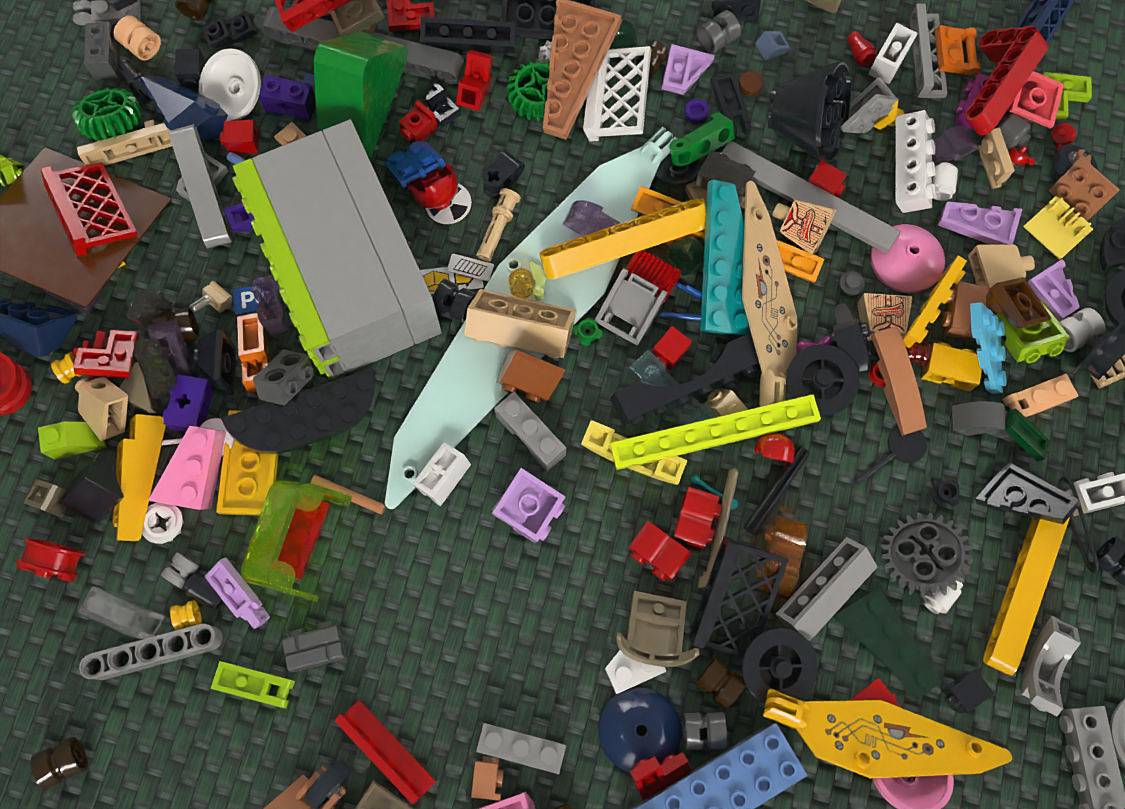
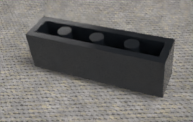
(468, 35)

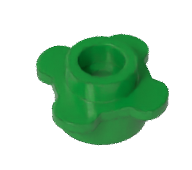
(587, 324)

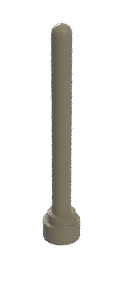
(721, 523)

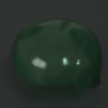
(625, 37)
(685, 255)

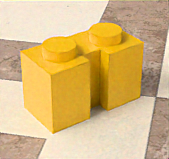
(953, 367)

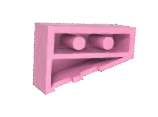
(192, 470)

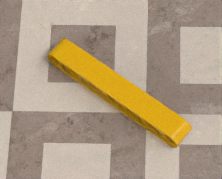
(624, 238)
(1024, 595)

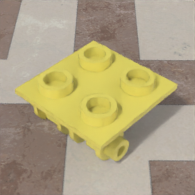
(1058, 227)

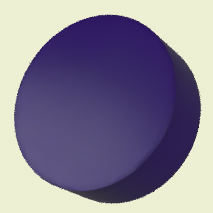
(696, 111)

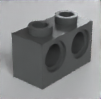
(101, 51)
(283, 377)

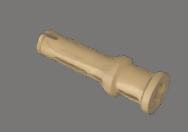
(501, 215)

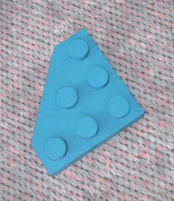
(988, 331)

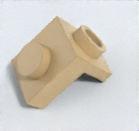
(724, 402)

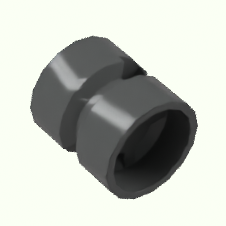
(718, 32)
(714, 731)

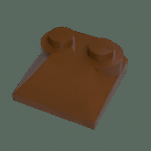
(1016, 303)

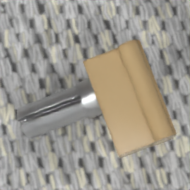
(215, 296)

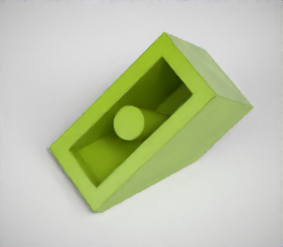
(68, 439)

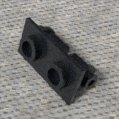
(742, 9)

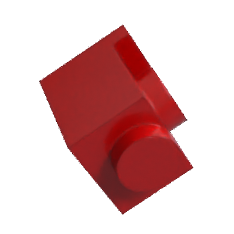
(418, 123)

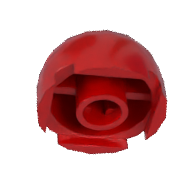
(435, 189)

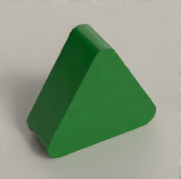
(357, 82)

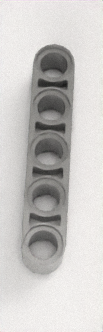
(200, 186)
(138, 652)

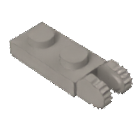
(102, 12)

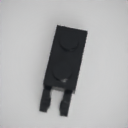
(731, 100)

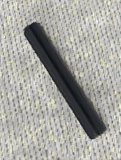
(776, 491)

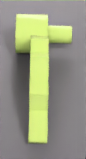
(539, 279)

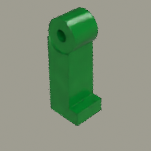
(702, 140)

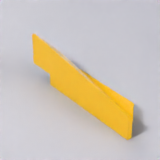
(135, 474)

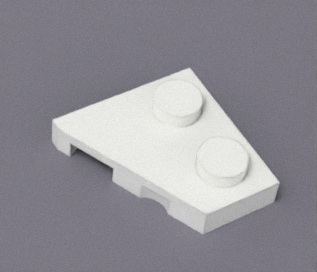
(628, 673)

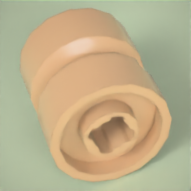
(137, 37)

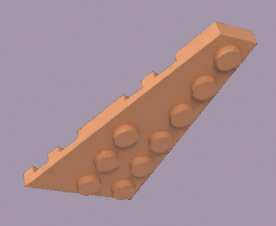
(577, 53)

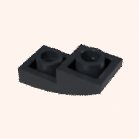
(224, 33)

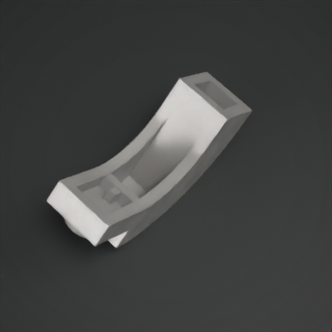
(1046, 664)

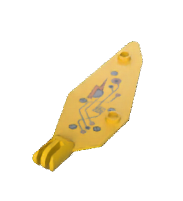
(883, 738)

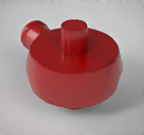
(1063, 135)
(1019, 156)

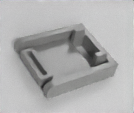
(632, 302)

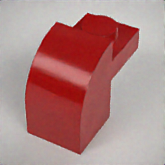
(476, 82)

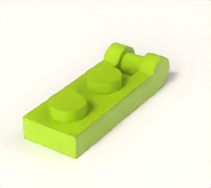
(251, 684)

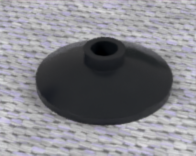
(673, 174)

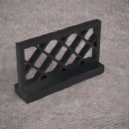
(716, 589)

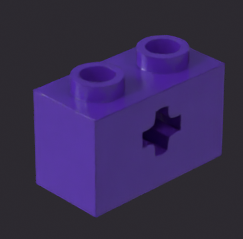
(287, 97)
(196, 396)

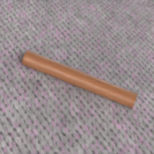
(356, 497)

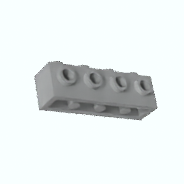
(827, 589)
(1092, 758)

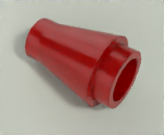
(862, 50)

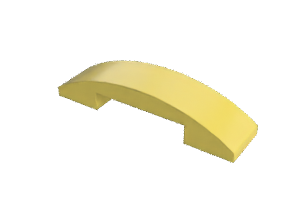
(599, 438)

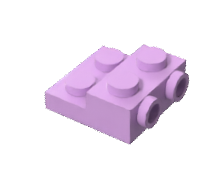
(529, 506)

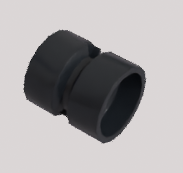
(451, 299)
(1108, 558)

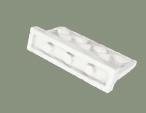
(597, 95)

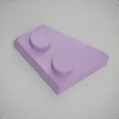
(684, 68)
(1055, 291)

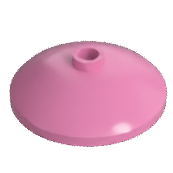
(909, 271)
(916, 791)

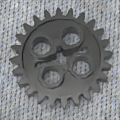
(906, 567)

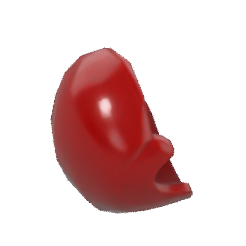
(776, 447)

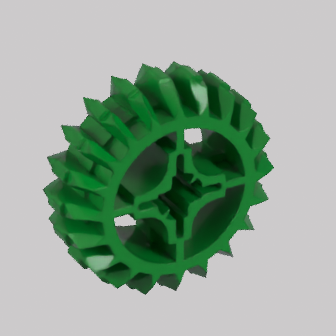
(527, 98)
(106, 113)

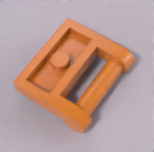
(951, 52)

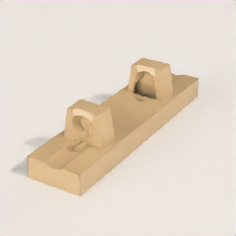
(126, 145)

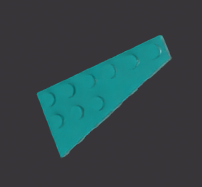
(723, 263)

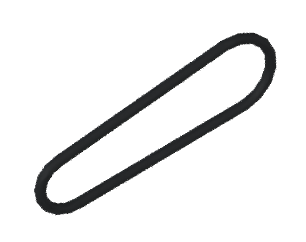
(1060, 486)

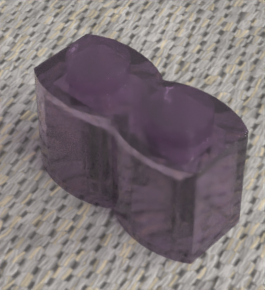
(270, 305)

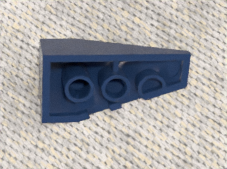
(185, 107)
(34, 328)

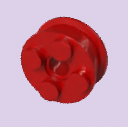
(49, 559)

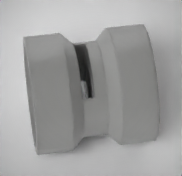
(185, 567)

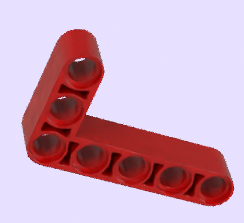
(1018, 54)

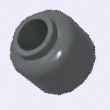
(1014, 130)

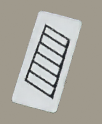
(470, 267)

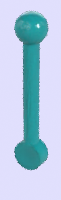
(695, 479)

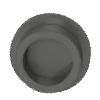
(851, 283)

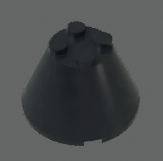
(813, 110)

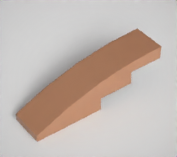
(900, 381)

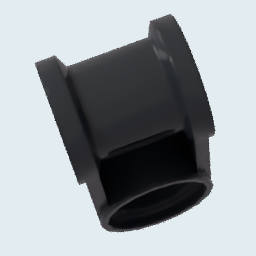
(501, 174)

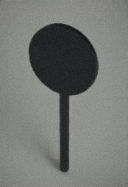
(904, 448)

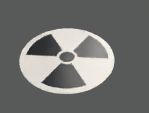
(456, 211)

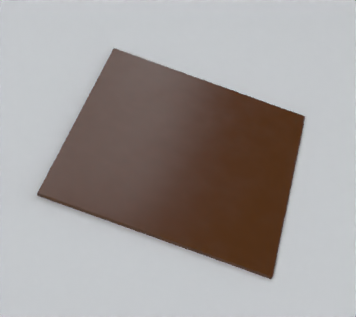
(37, 246)

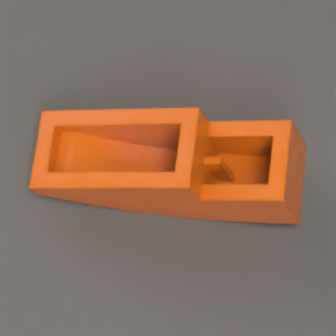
(252, 348)

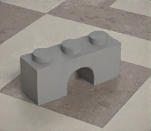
(531, 430)
(521, 748)

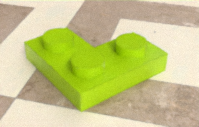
(1075, 89)

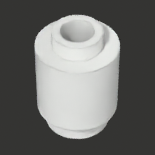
(945, 181)
(940, 602)

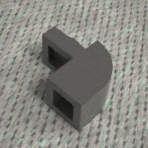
(980, 418)

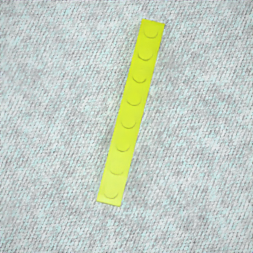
(714, 432)

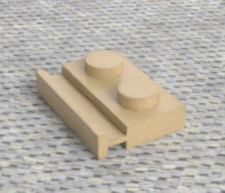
(996, 158)

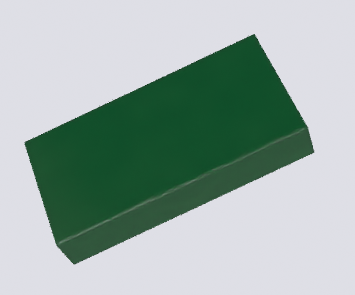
(1026, 434)

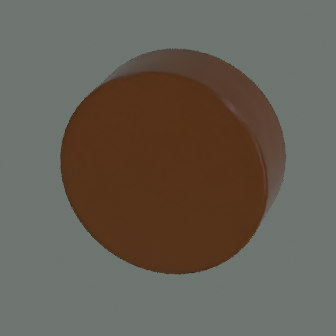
(751, 83)

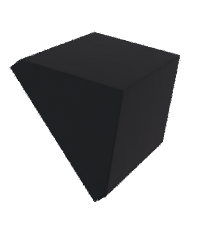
(94, 490)

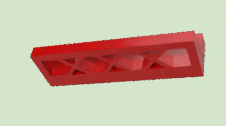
(386, 751)

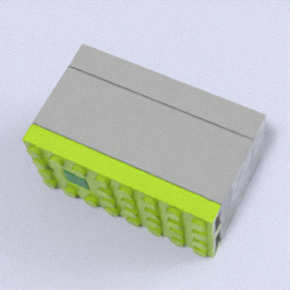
(336, 250)

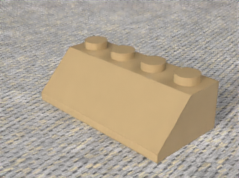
(520, 323)

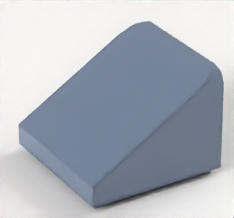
(772, 44)

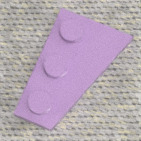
(983, 224)

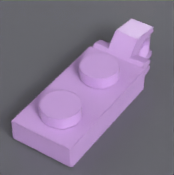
(236, 593)

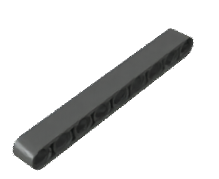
(421, 58)

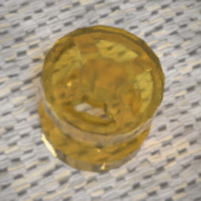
(520, 288)

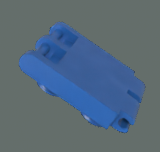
(413, 163)

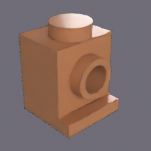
(487, 779)

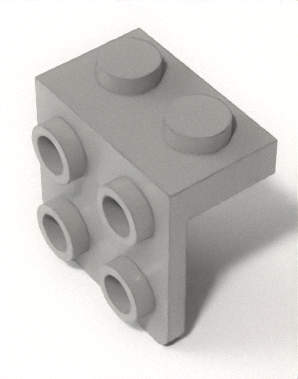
(868, 107)

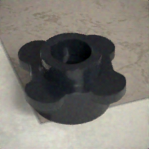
(953, 492)

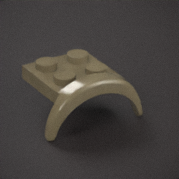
(656, 631)

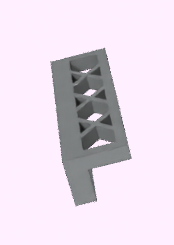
(923, 56)

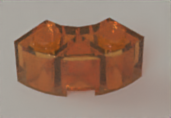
(787, 539)

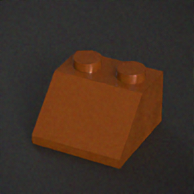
(529, 376)

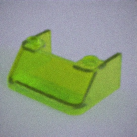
(261, 560)

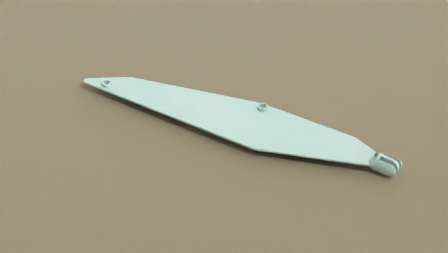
(465, 380)

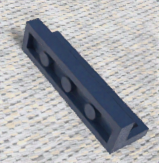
(1039, 15)

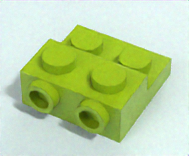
(1034, 340)

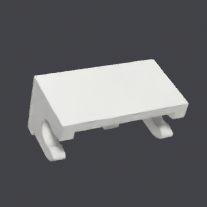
(442, 473)

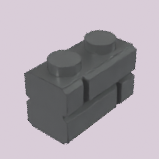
(315, 647)

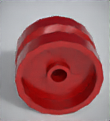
(14, 385)

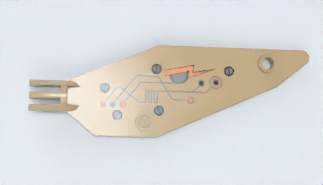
(767, 299)

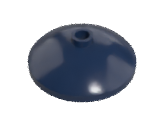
(619, 725)

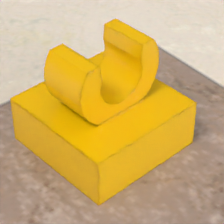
(890, 118)

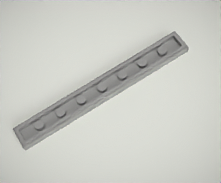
(795, 188)

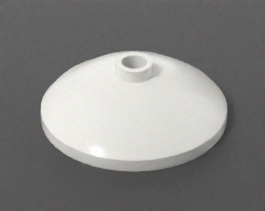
(225, 75)

